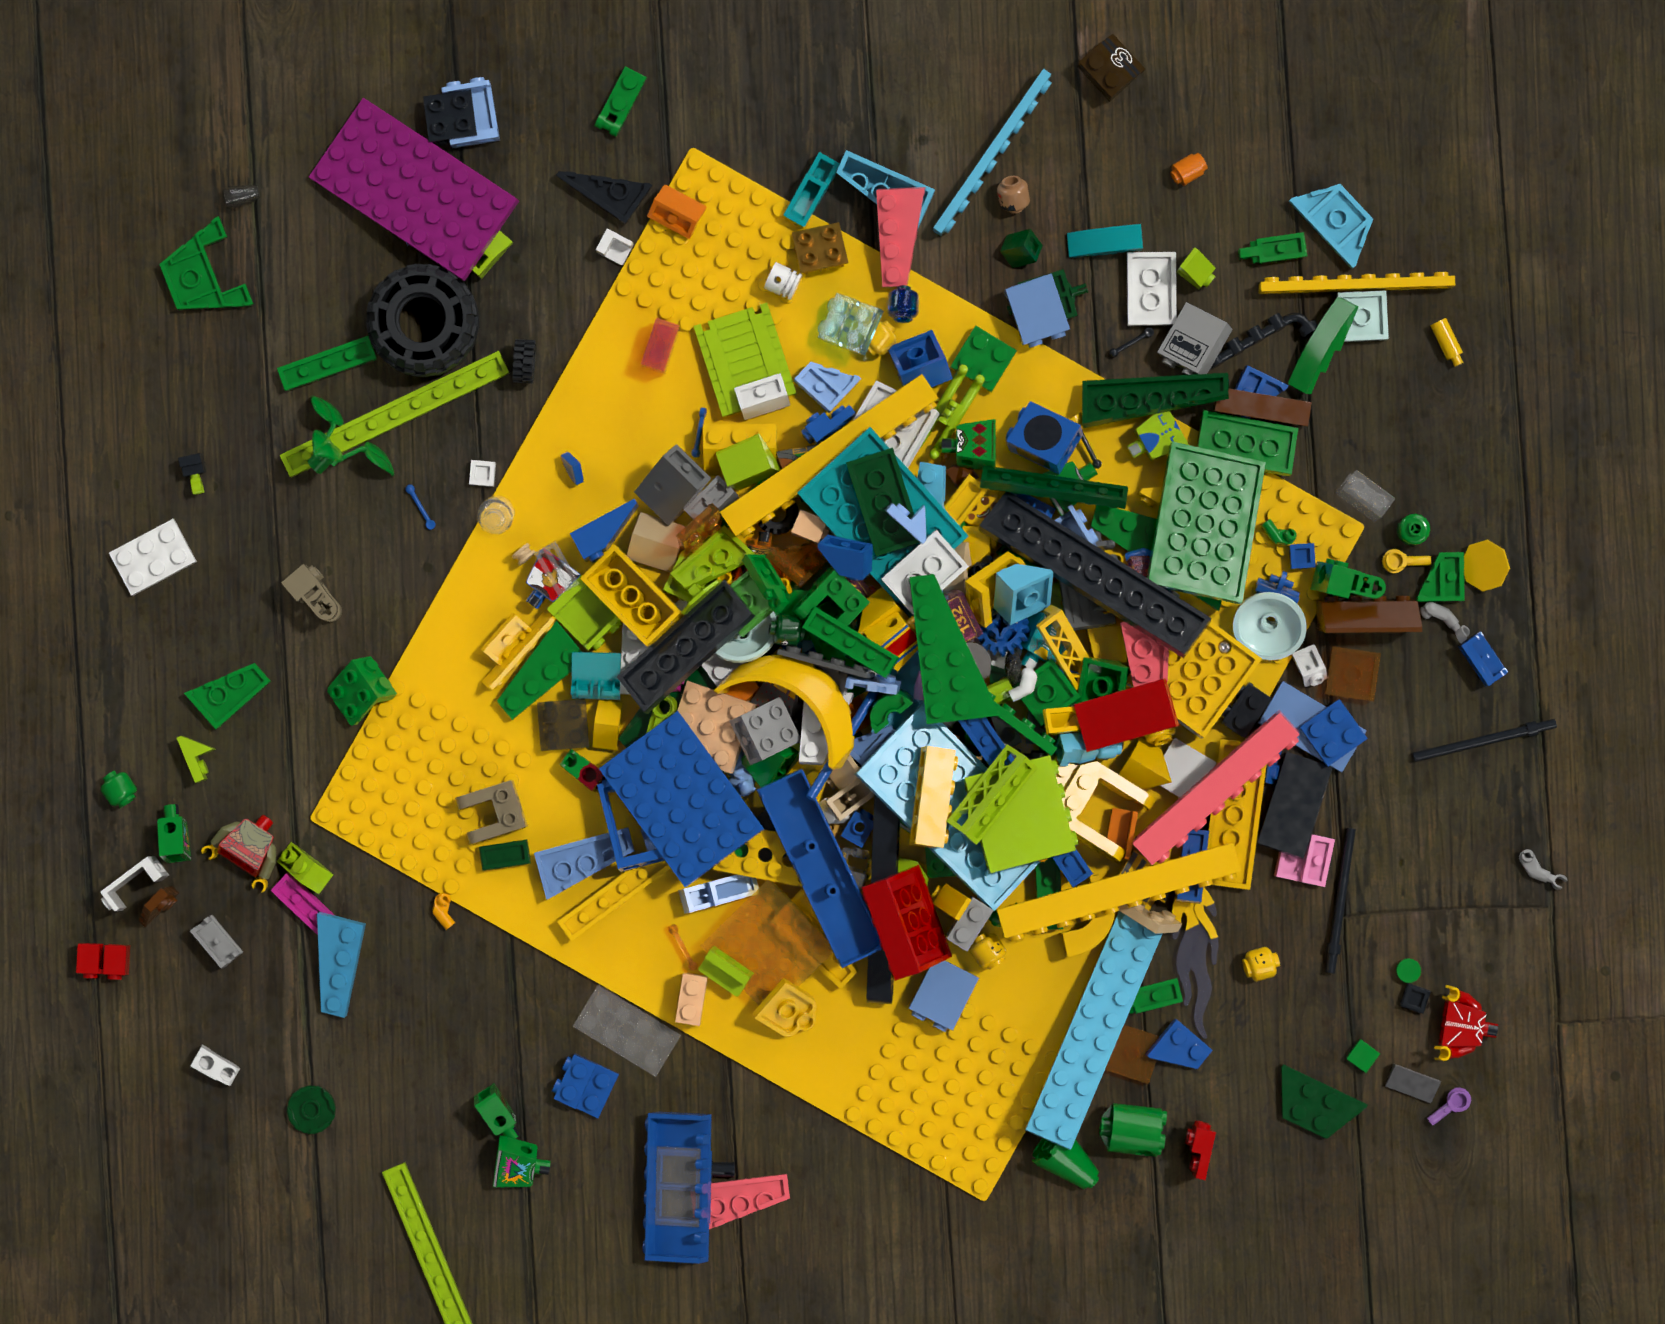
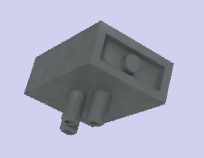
(672, 484)

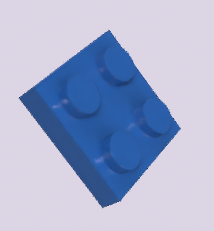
(1333, 732)

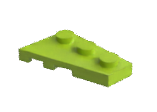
(713, 559)

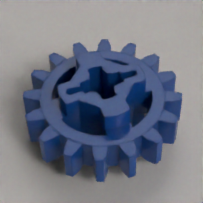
(1007, 635)

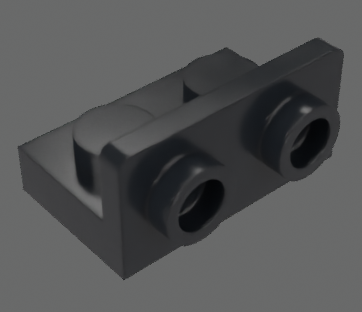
(1245, 710)

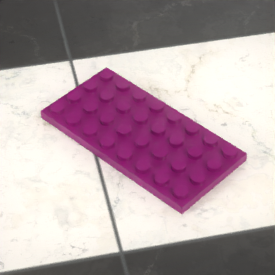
(414, 189)

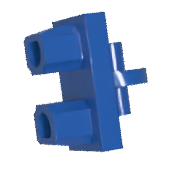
(1278, 586)

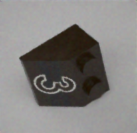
(1110, 67)

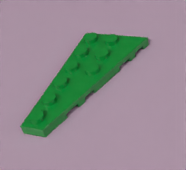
(1131, 533)

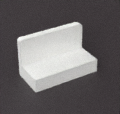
(762, 396)

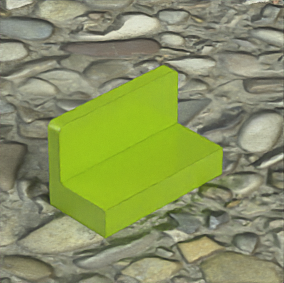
(725, 971)

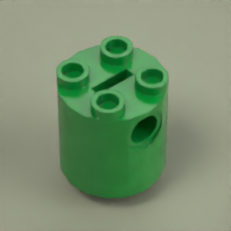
(1133, 1129)

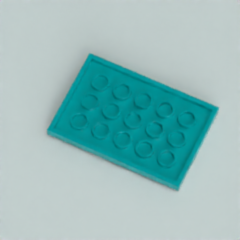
(836, 504)

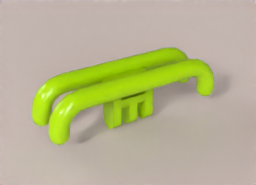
(952, 412)

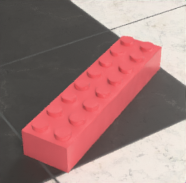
(1215, 787)

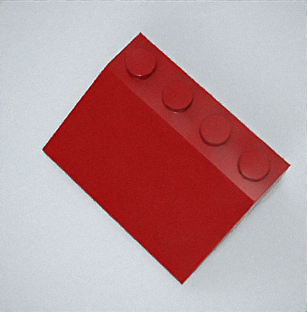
(906, 922)

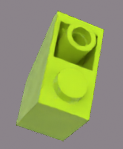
(492, 254)
(304, 868)

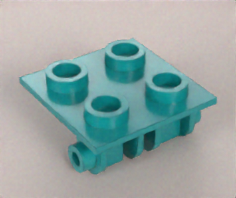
(595, 675)

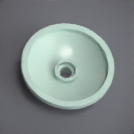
(1270, 638)
(750, 648)

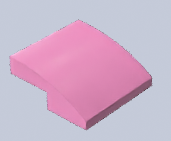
(1313, 867)

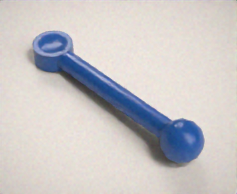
(696, 452)
(430, 524)

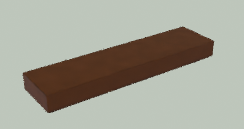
(1265, 407)

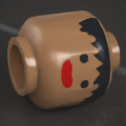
(1013, 194)

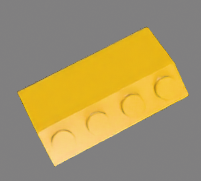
(632, 596)

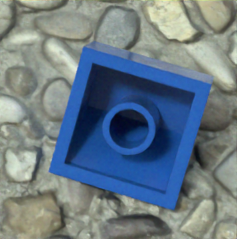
(920, 356)

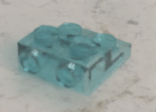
(849, 324)

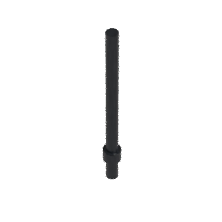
(1530, 729)
(1333, 948)

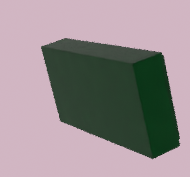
(505, 855)

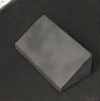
(1412, 1083)

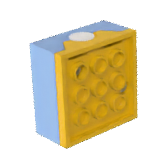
(1207, 678)

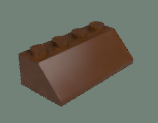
(1368, 615)

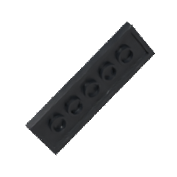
(685, 646)

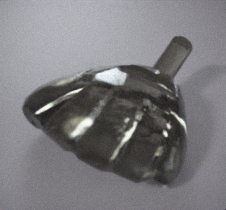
(1013, 668)

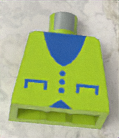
(1156, 435)

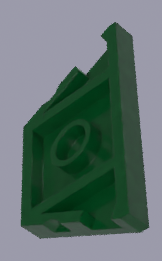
(1315, 1103)

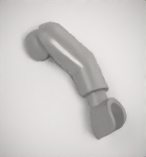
(1443, 613)
(1535, 871)

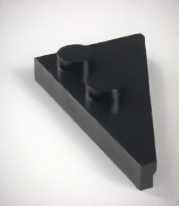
(613, 195)

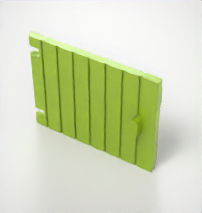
(741, 351)

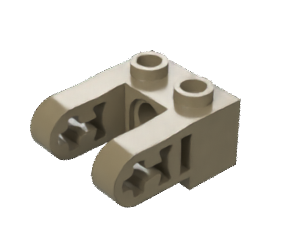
(307, 587)
(506, 806)

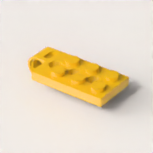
(754, 867)

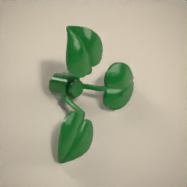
(328, 454)

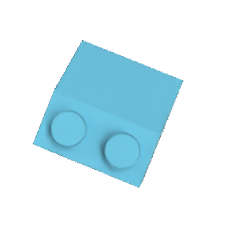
(1022, 591)

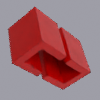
(91, 960)

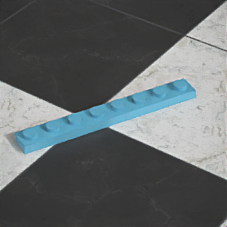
(1000, 145)

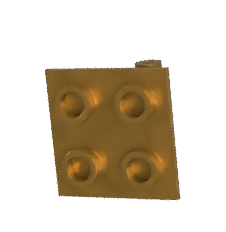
(820, 248)

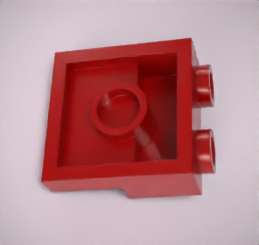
(1200, 1141)

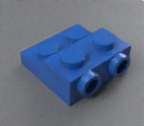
(821, 427)
(585, 1085)

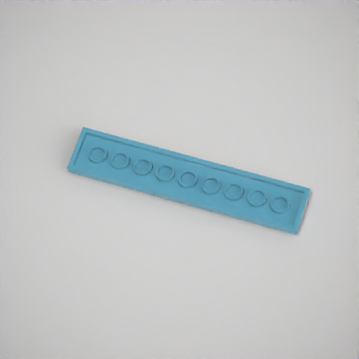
(1093, 1032)

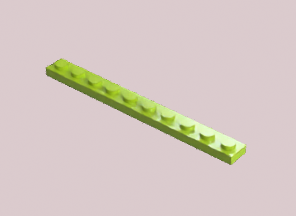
(403, 409)

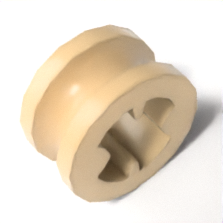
(523, 554)

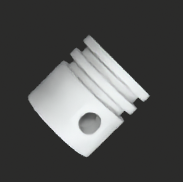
(788, 283)

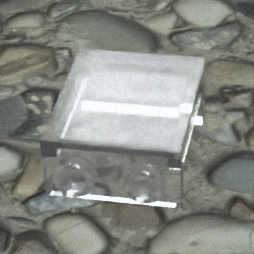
(1365, 495)

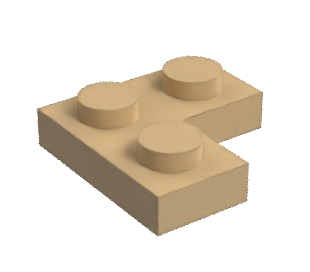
(1155, 921)

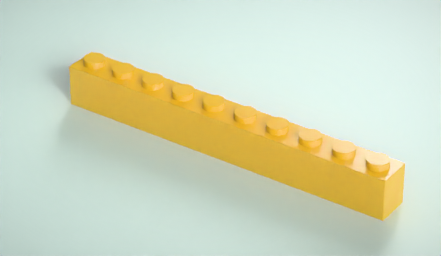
(783, 486)
(1119, 890)

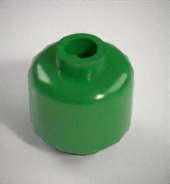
(1404, 529)
(118, 789)

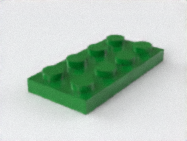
(1250, 439)

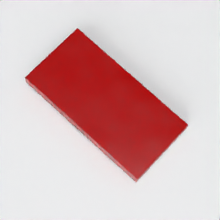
(1126, 715)

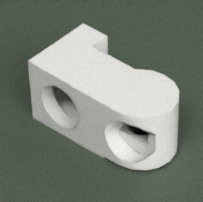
(215, 1066)

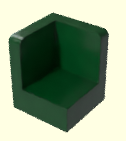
(1021, 248)

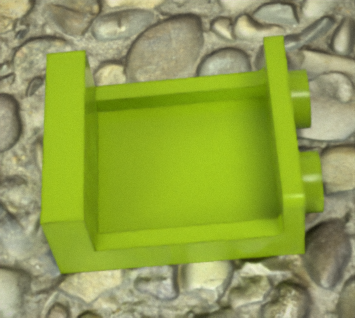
(585, 615)

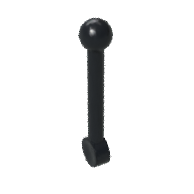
(1147, 333)

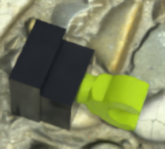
(193, 466)

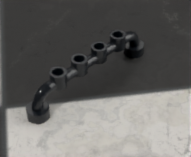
(1256, 334)

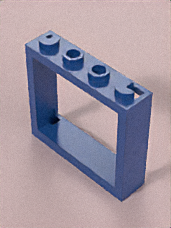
(629, 862)

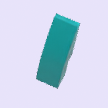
(812, 189)
(1105, 241)

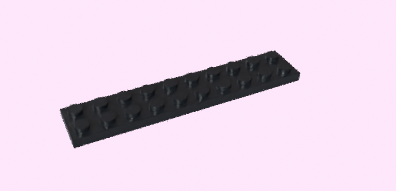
(1095, 574)

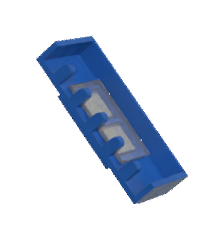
(677, 1187)

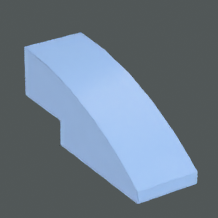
(717, 892)

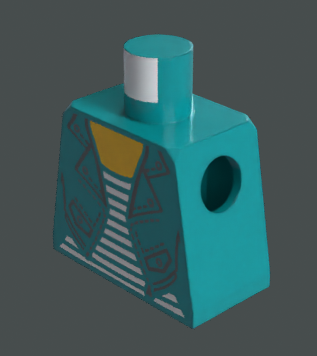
(1036, 645)

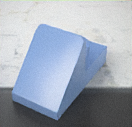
(915, 525)

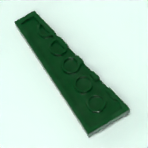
(1137, 397)

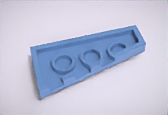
(575, 861)

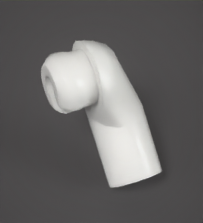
(1026, 685)

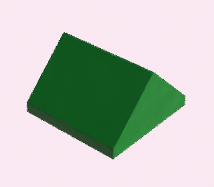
(1101, 678)

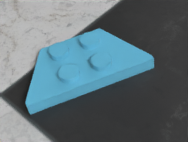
(1336, 219)

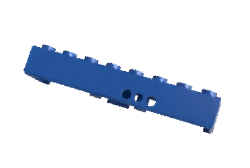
(820, 868)

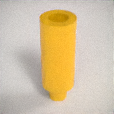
(1447, 341)

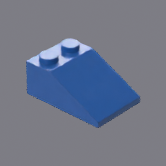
(600, 534)

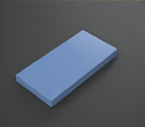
(1298, 710)

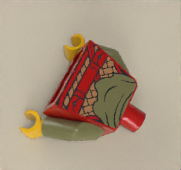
(247, 847)

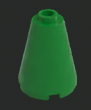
(1067, 1164)

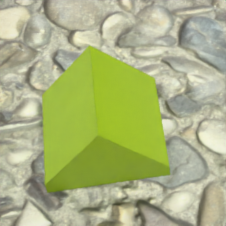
(747, 462)

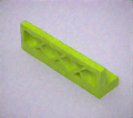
(996, 796)

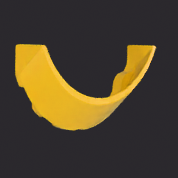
(810, 685)

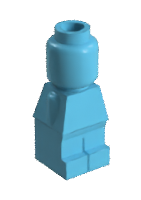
(1073, 750)

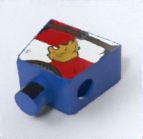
(542, 586)

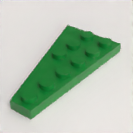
(948, 671)

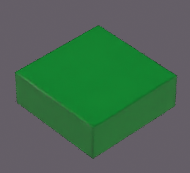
(1362, 1055)

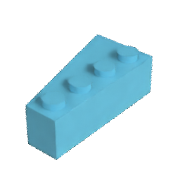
(870, 176)

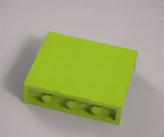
(1033, 822)

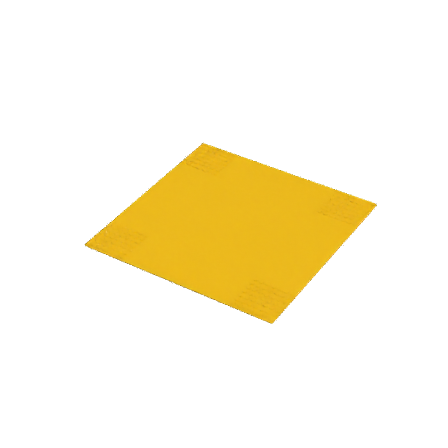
(927, 1093)

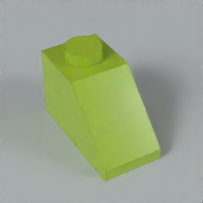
(1197, 269)

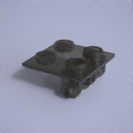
(563, 724)

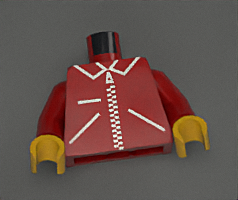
(1462, 1025)

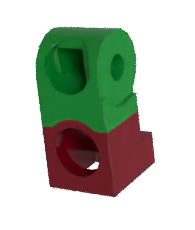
(582, 770)

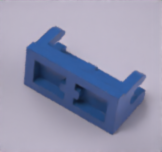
(1483, 659)

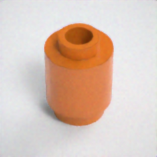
(1188, 169)

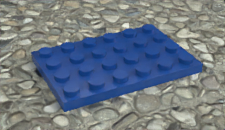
(681, 799)

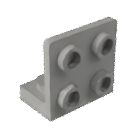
(765, 730)

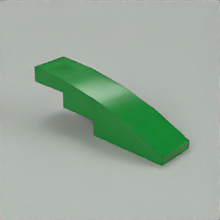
(1323, 343)

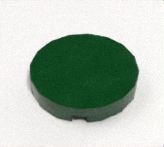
(311, 1109)

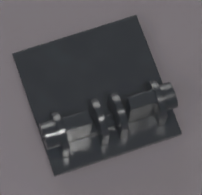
(449, 116)

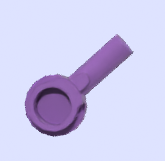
(1457, 1101)

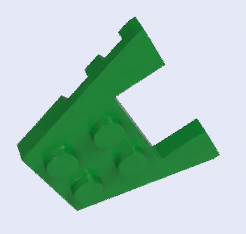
(193, 278)

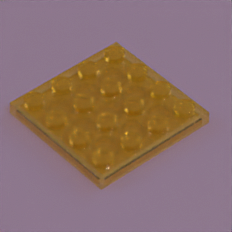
(771, 940)

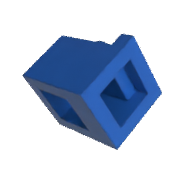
(854, 836)

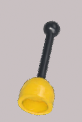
(1096, 462)

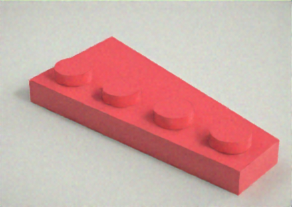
(898, 225)
(1145, 656)
(744, 1196)

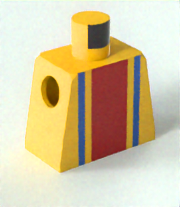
(895, 636)

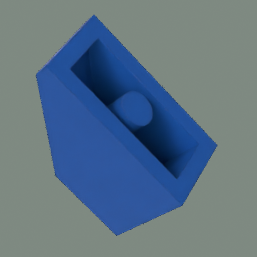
(847, 556)

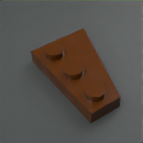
(162, 900)

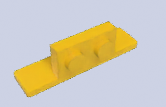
(511, 643)

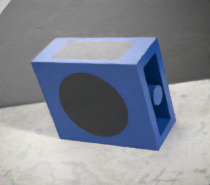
(1044, 437)

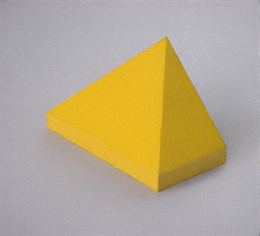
(1061, 721)

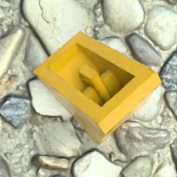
(607, 724)

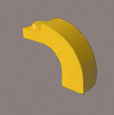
(1089, 935)

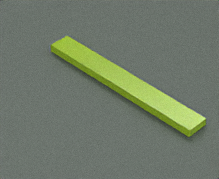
(426, 1245)

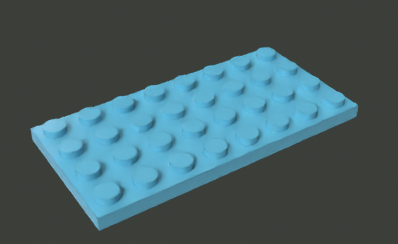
(893, 778)

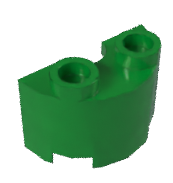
(888, 703)

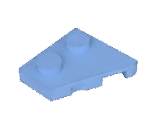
(825, 385)

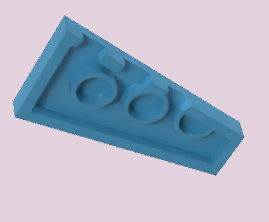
(338, 959)

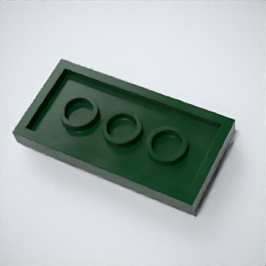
(876, 486)

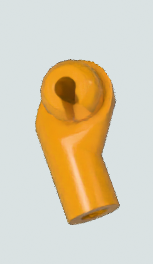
(440, 910)

